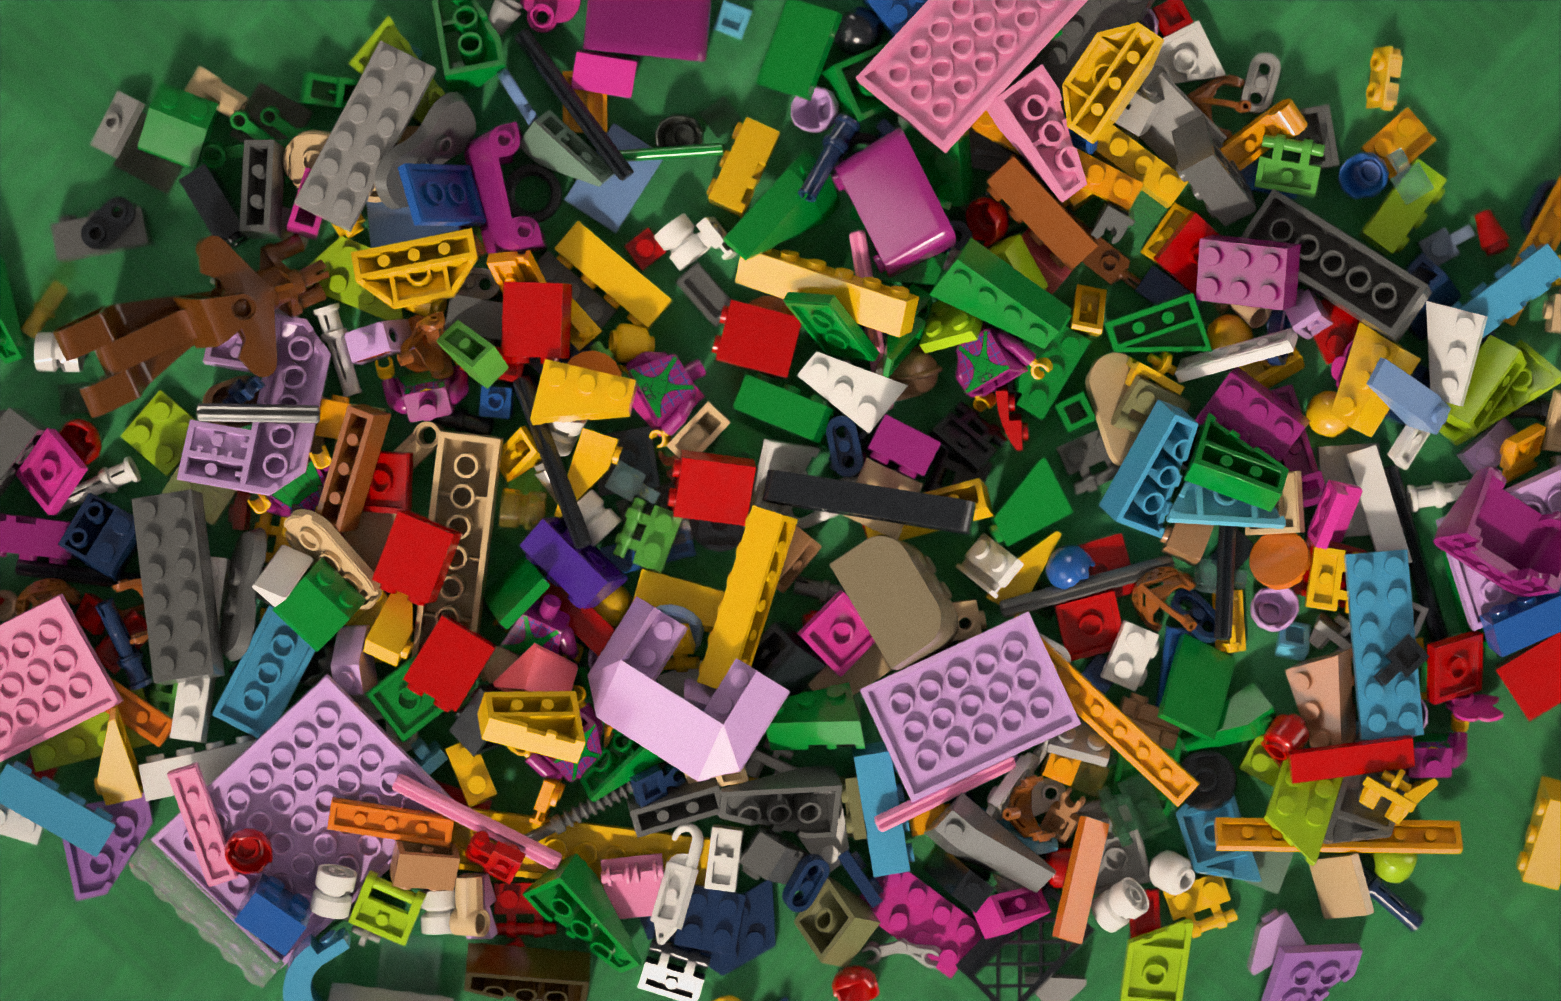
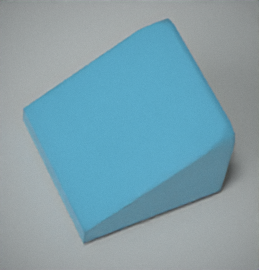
(1293, 641)

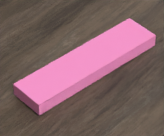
(201, 823)

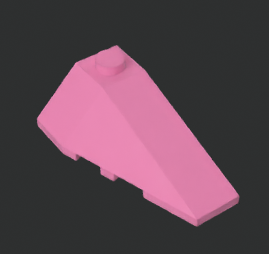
(1036, 126)

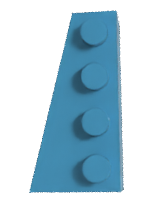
(1514, 286)
(1151, 470)
(878, 794)
(53, 809)

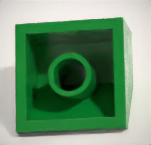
(178, 126)
(319, 604)

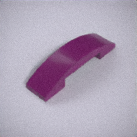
(1301, 456)

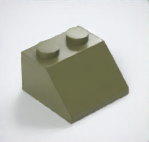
(837, 924)

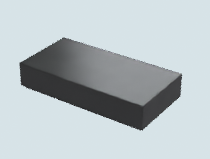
(704, 292)

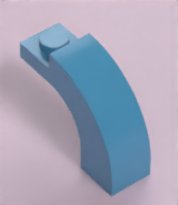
(307, 960)

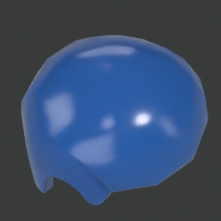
(1363, 175)
(1068, 566)

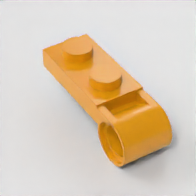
(1247, 143)

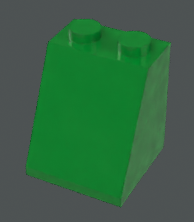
(1030, 505)

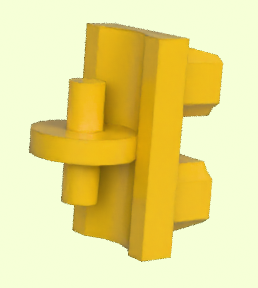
(1160, 366)
(1400, 804)

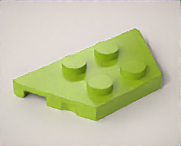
(342, 283)
(1302, 811)
(1157, 964)

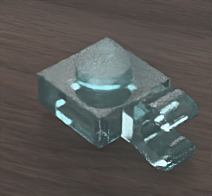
(1411, 180)
(628, 482)
(1206, 576)

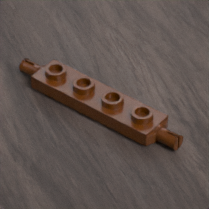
(1109, 261)

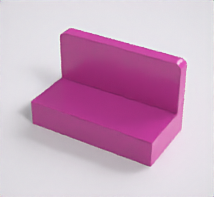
(604, 73)
(1333, 513)

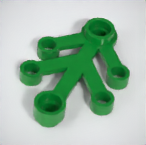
(255, 132)

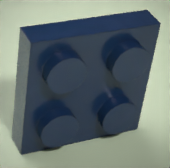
(712, 920)

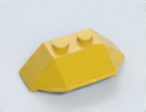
(1108, 78)
(417, 268)

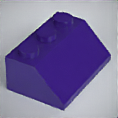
(581, 572)

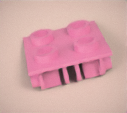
(633, 883)

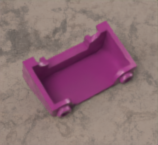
(649, 27)
(485, 158)
(895, 203)
(1503, 537)

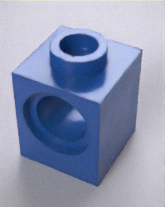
(496, 402)

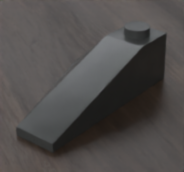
(792, 801)
(980, 840)

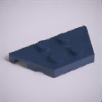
(755, 931)

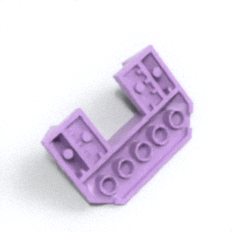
(270, 452)
(666, 724)

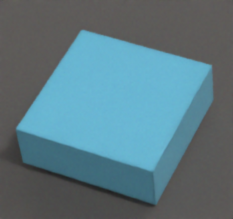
(732, 20)

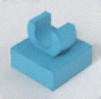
(429, 756)

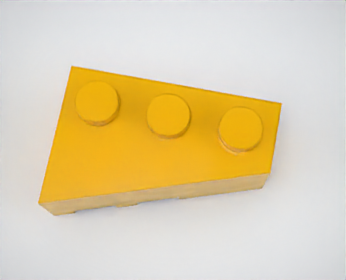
(742, 166)
(580, 394)
(1355, 401)
(534, 722)
(1541, 854)

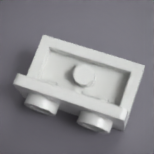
(1130, 656)

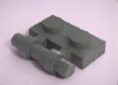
(1083, 453)

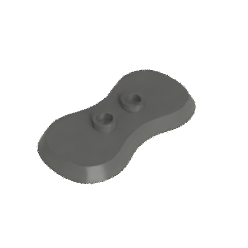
(439, 138)
(240, 606)

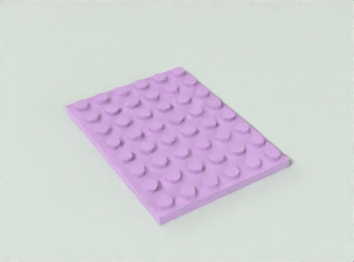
(286, 791)

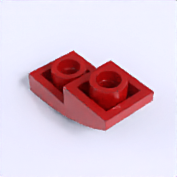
(1012, 423)

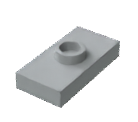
(117, 124)

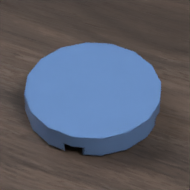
(517, 96)

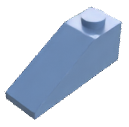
(1408, 398)

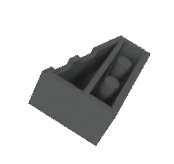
(1211, 173)
(770, 856)

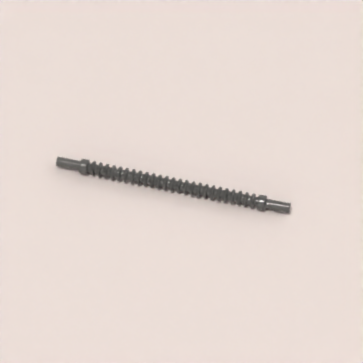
(559, 823)

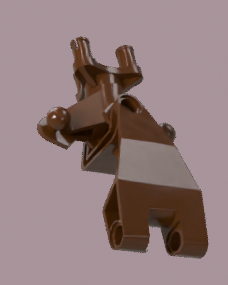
(146, 336)

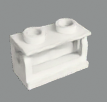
(724, 858)

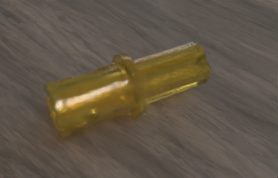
(44, 309)

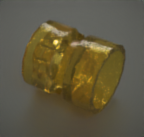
(522, 508)

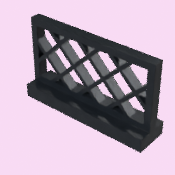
(988, 949)

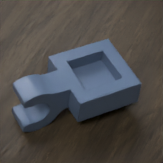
(1441, 246)

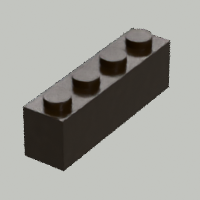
(527, 973)

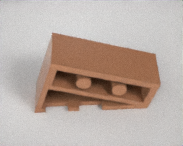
(1325, 697)

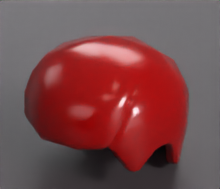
(987, 220)
(83, 439)
(248, 851)
(855, 984)

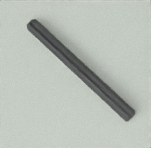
(1085, 587)

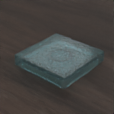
(411, 966)

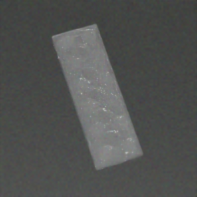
(202, 910)

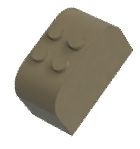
(898, 599)

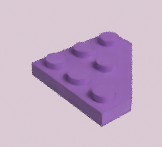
(97, 875)
(1310, 970)

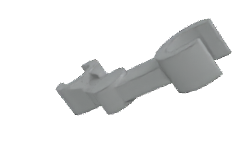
(902, 946)

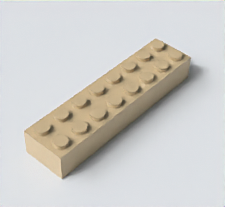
(465, 501)

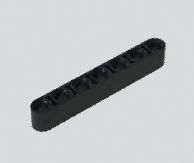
(869, 501)

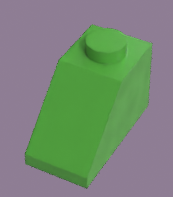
(473, 353)

